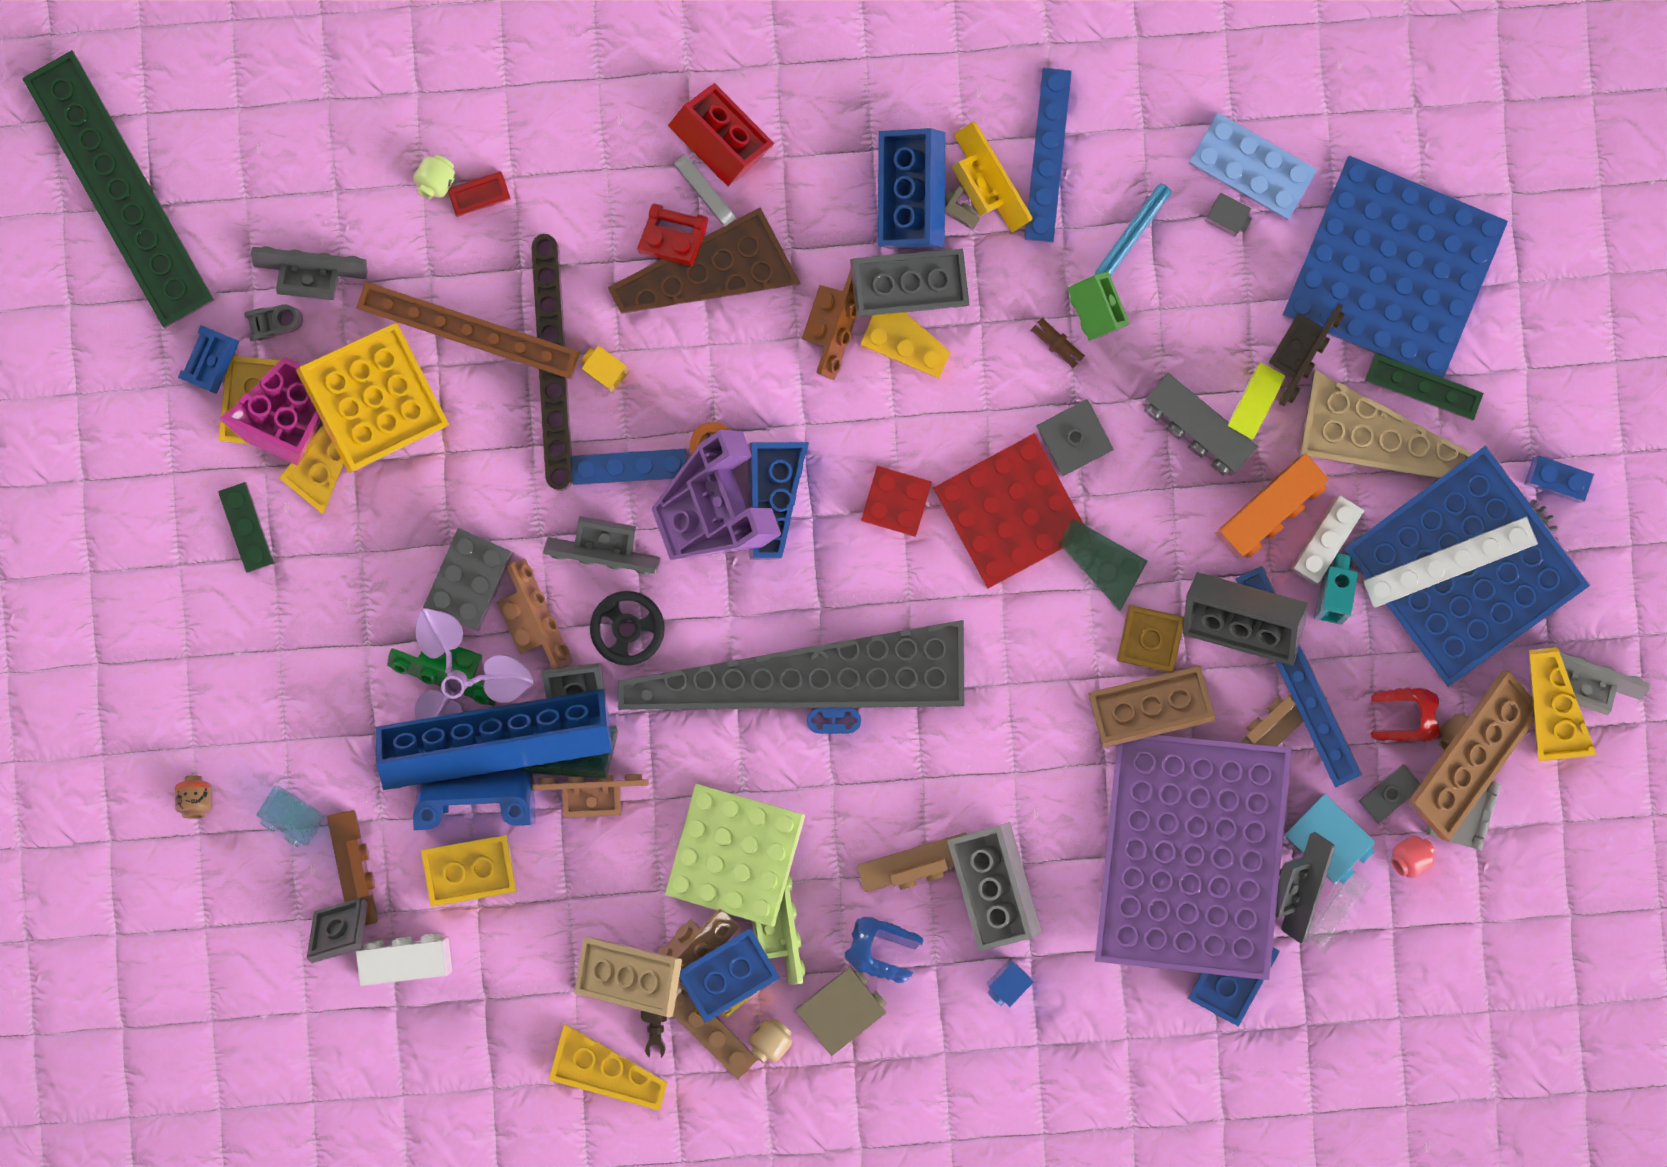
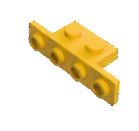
(987, 180)

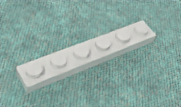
(1450, 562)

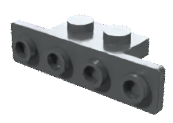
(308, 273)
(603, 544)
(1301, 887)

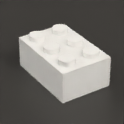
(404, 959)

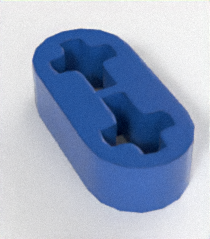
(833, 728)

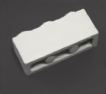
(1327, 539)

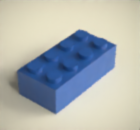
(911, 189)

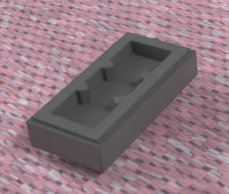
(1390, 793)

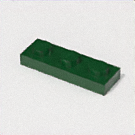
(246, 527)

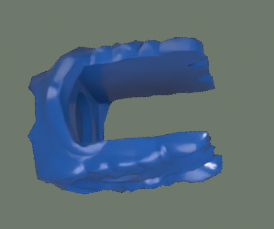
(860, 952)

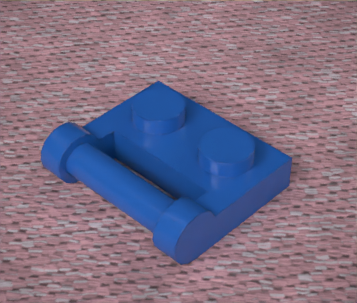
(209, 359)

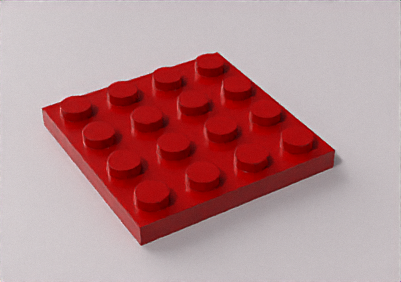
(1008, 510)

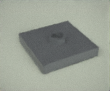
(1074, 437)
(337, 930)

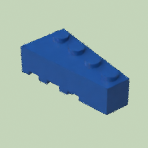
(773, 484)

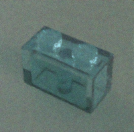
(290, 816)

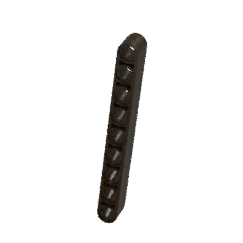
(543, 321)

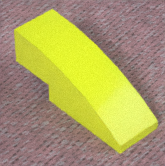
(1256, 400)

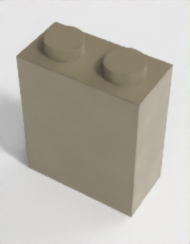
(842, 1010)

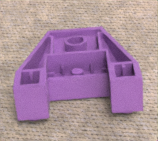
(705, 508)

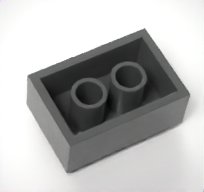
(468, 578)

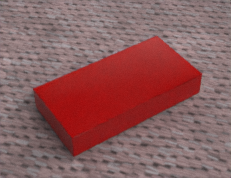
(479, 194)

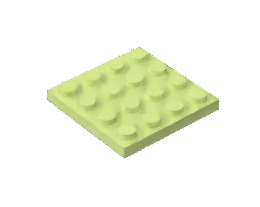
(735, 855)

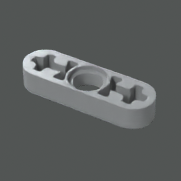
(704, 190)

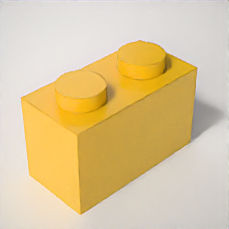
(604, 368)

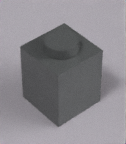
(1229, 215)

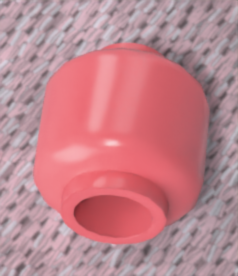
(1412, 856)

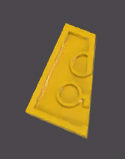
(906, 342)
(317, 471)

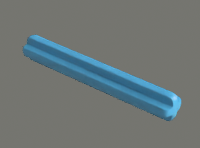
(1134, 229)

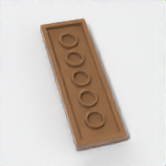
(1474, 756)

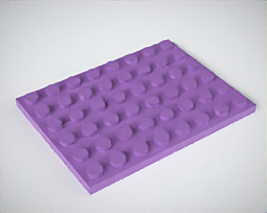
(1194, 856)

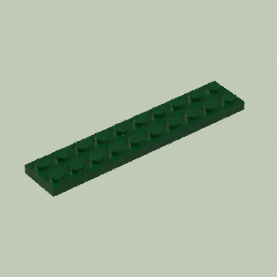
(118, 189)

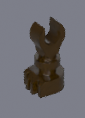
(655, 1030)

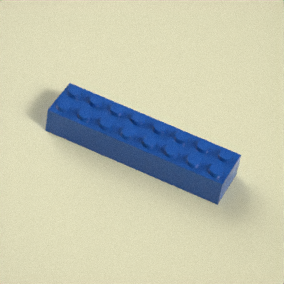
(493, 739)

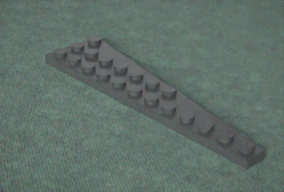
(874, 671)

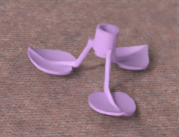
(441, 632)

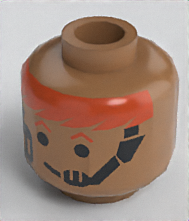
(193, 797)

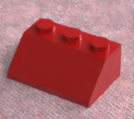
(720, 134)

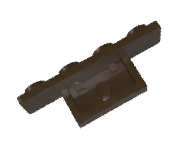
(1299, 347)

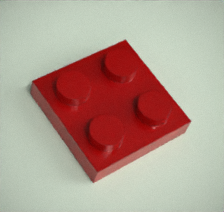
(896, 501)

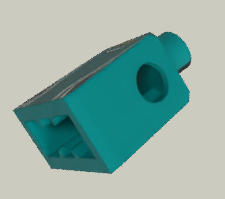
(1336, 602)

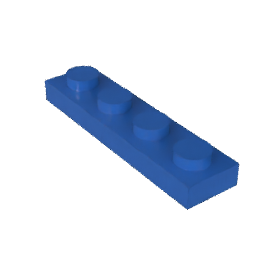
(627, 466)

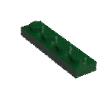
(1424, 387)

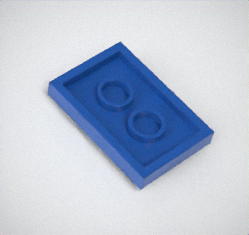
(727, 975)
(1227, 995)

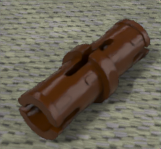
(1057, 342)

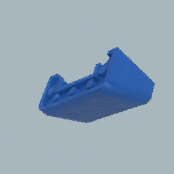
(505, 787)

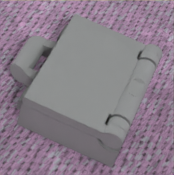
(1476, 824)

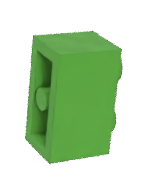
(1098, 306)

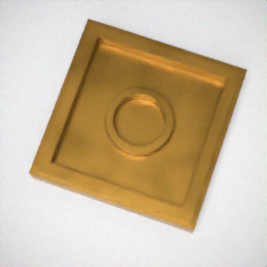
(1150, 639)

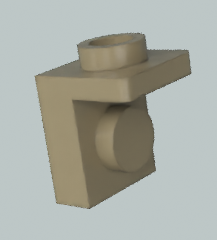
(963, 214)

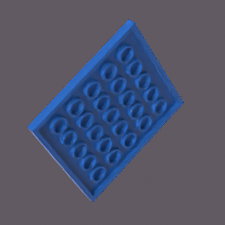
(1398, 264)
(1483, 609)

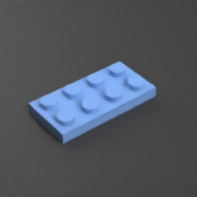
(1252, 166)

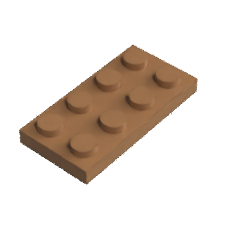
(1151, 706)

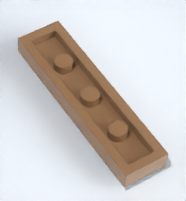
(714, 1037)

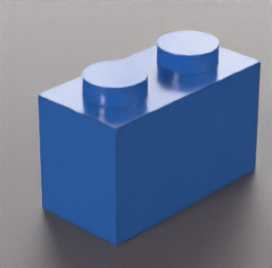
(1559, 479)
(1008, 983)

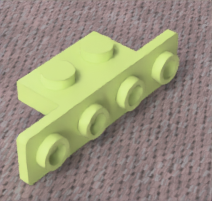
(783, 938)

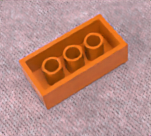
(1272, 505)

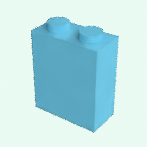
(1337, 827)

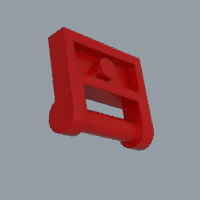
(669, 243)

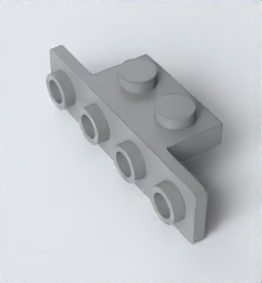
(1597, 685)

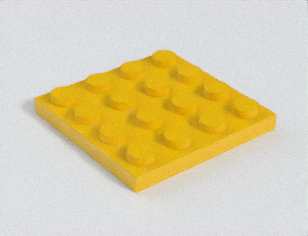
(372, 397)

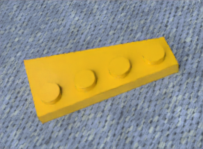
(1557, 715)

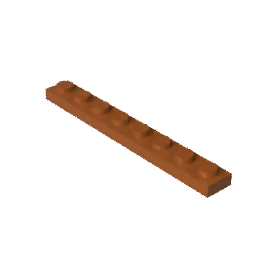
(468, 330)

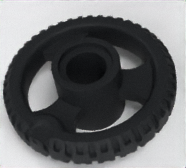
(619, 651)

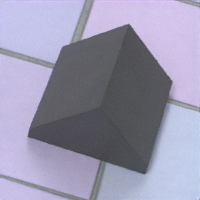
(573, 680)

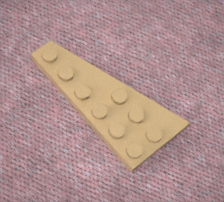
(1365, 433)

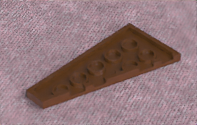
(728, 263)

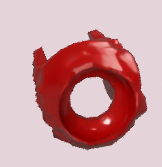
(1427, 703)

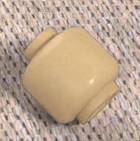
(770, 1041)

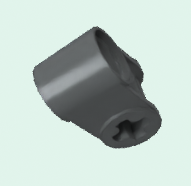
(267, 323)

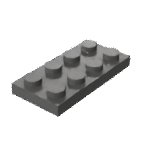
(909, 282)

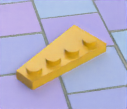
(597, 1069)

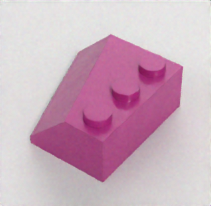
(276, 414)

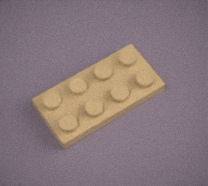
(628, 976)

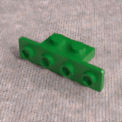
(433, 670)

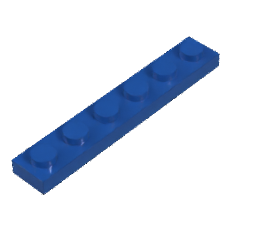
(1048, 154)

